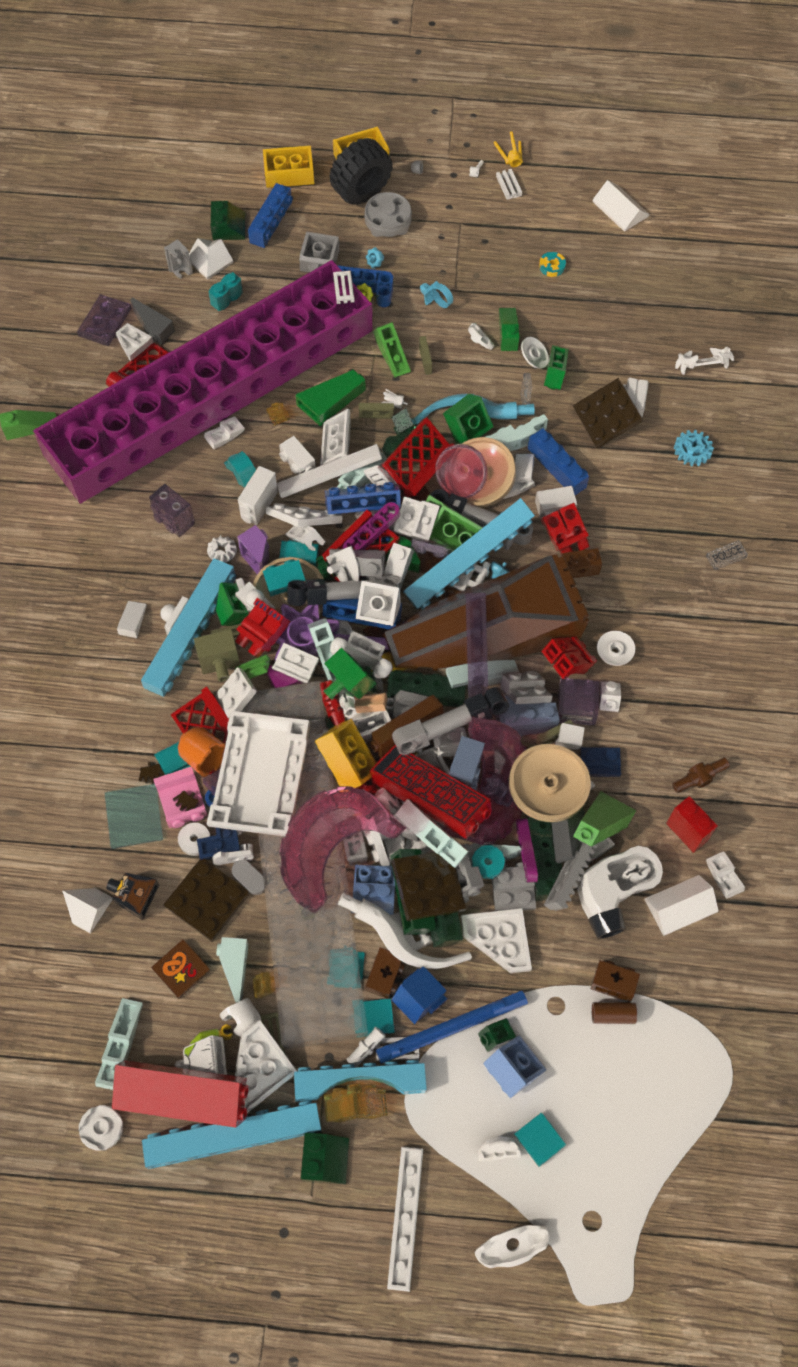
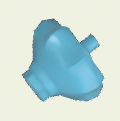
(374, 257)
(498, 569)

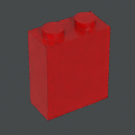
(691, 824)

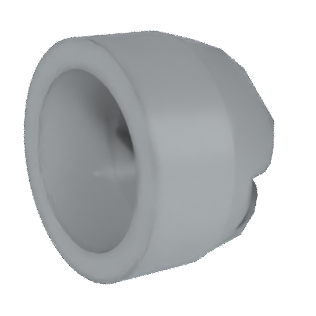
(417, 167)

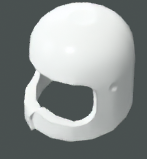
(243, 1013)

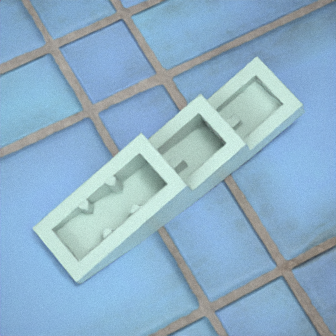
(459, 674)
(119, 1042)

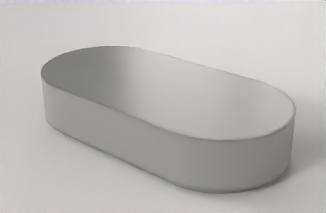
(248, 877)

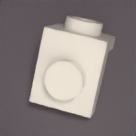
(610, 696)

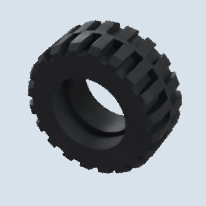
(360, 171)

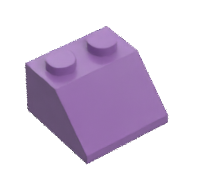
(254, 548)

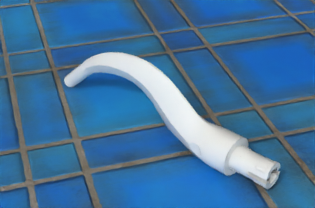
(392, 935)

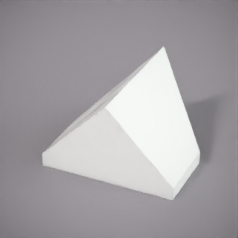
(86, 906)

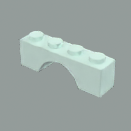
(322, 638)

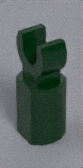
(322, 566)

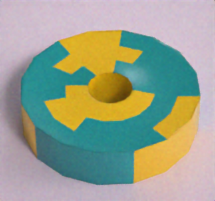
(552, 258)

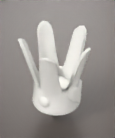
(393, 398)

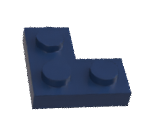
(224, 841)

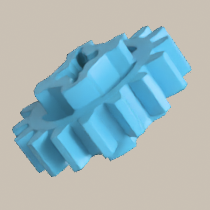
(693, 448)

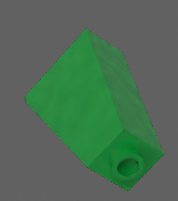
(331, 396)

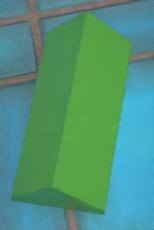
(450, 526)

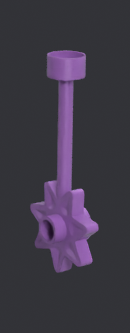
(298, 633)

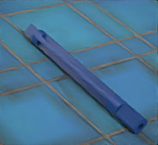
(451, 1026)

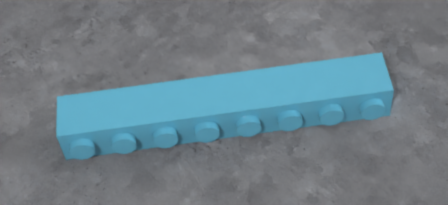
(468, 554)
(189, 625)
(216, 1139)

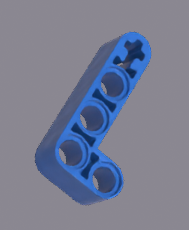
(378, 280)

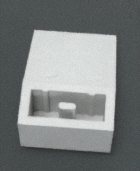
(369, 722)

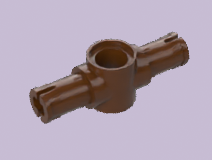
(700, 775)

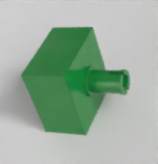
(468, 419)
(348, 675)

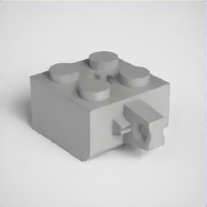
(318, 250)

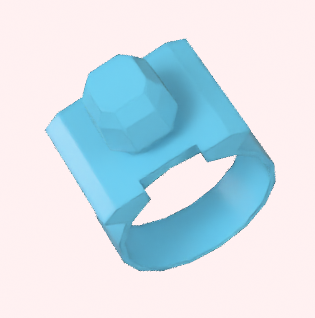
(431, 294)

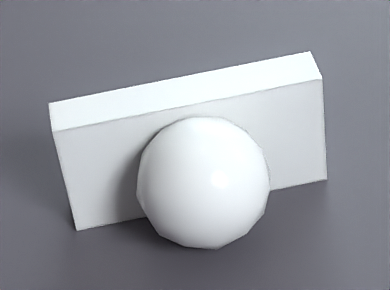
(248, 595)
(170, 613)

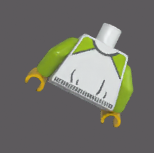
(206, 1052)

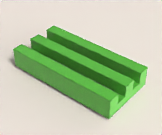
(256, 667)

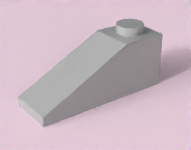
(369, 561)

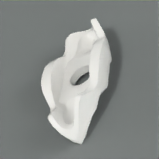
(531, 1241)

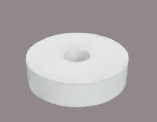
(187, 833)

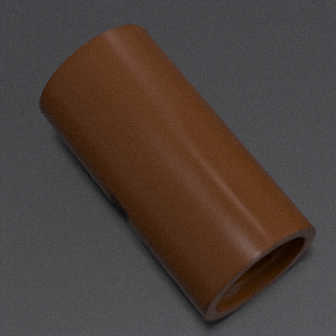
(614, 1013)

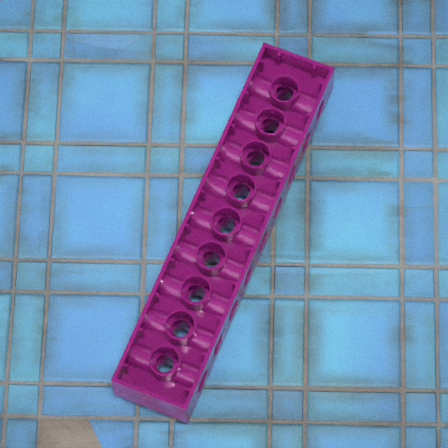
(202, 382)

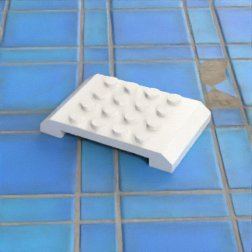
(259, 773)

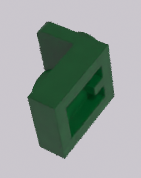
(496, 1034)

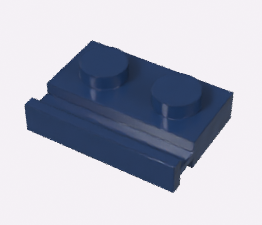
(601, 761)

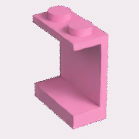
(171, 786)

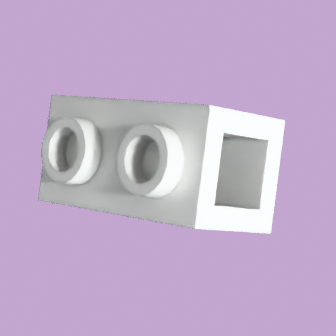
(296, 456)

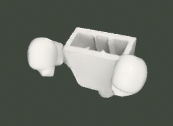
(365, 652)

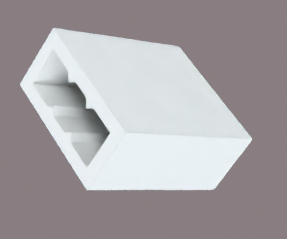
(257, 495)

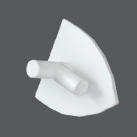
(344, 565)

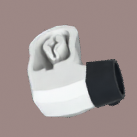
(614, 881)

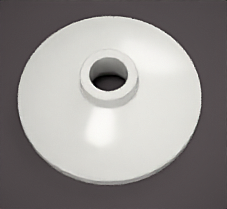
(534, 352)
(618, 641)

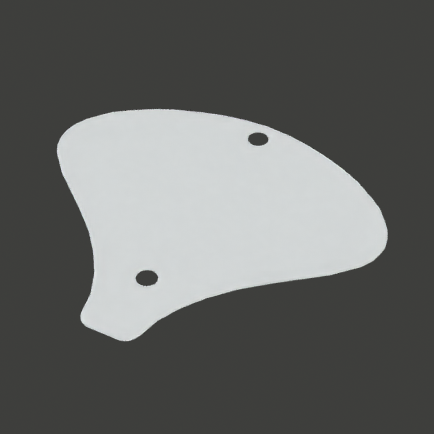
(614, 1093)

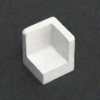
(570, 736)

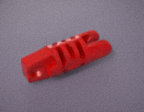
(333, 706)

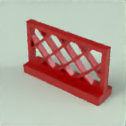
(426, 471)
(338, 544)
(216, 711)

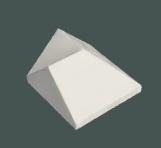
(209, 257)
(378, 602)

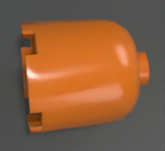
(201, 750)

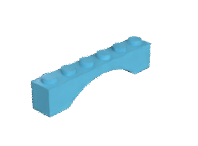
(404, 1078)

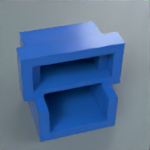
(419, 995)

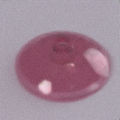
(451, 471)

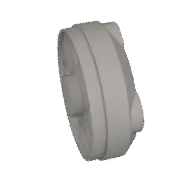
(388, 215)

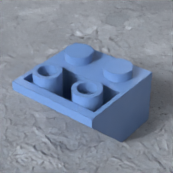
(375, 885)

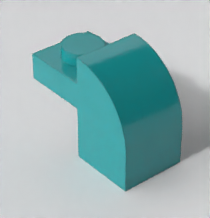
(241, 467)

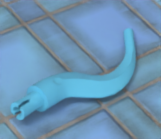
(504, 411)

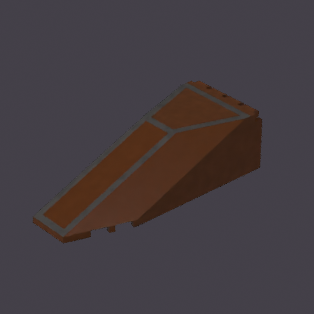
(522, 617)

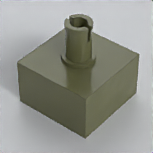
(217, 653)

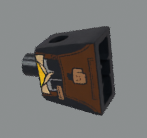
(134, 893)

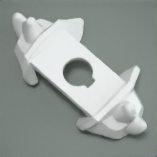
(719, 356)

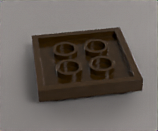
(607, 413)
(427, 886)
(206, 899)

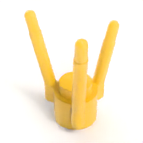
(514, 157)

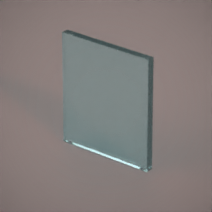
(133, 816)

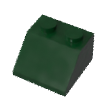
(227, 221)
(324, 1159)

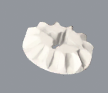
(230, 549)

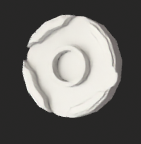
(100, 1128)

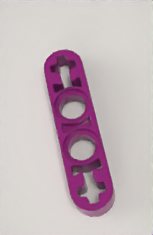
(373, 531)
(527, 852)

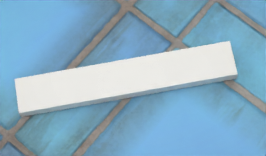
(329, 471)
(405, 1219)

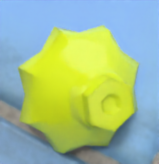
(366, 291)

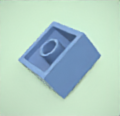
(514, 1066)

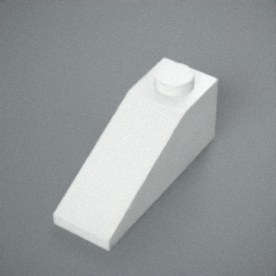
(398, 562)

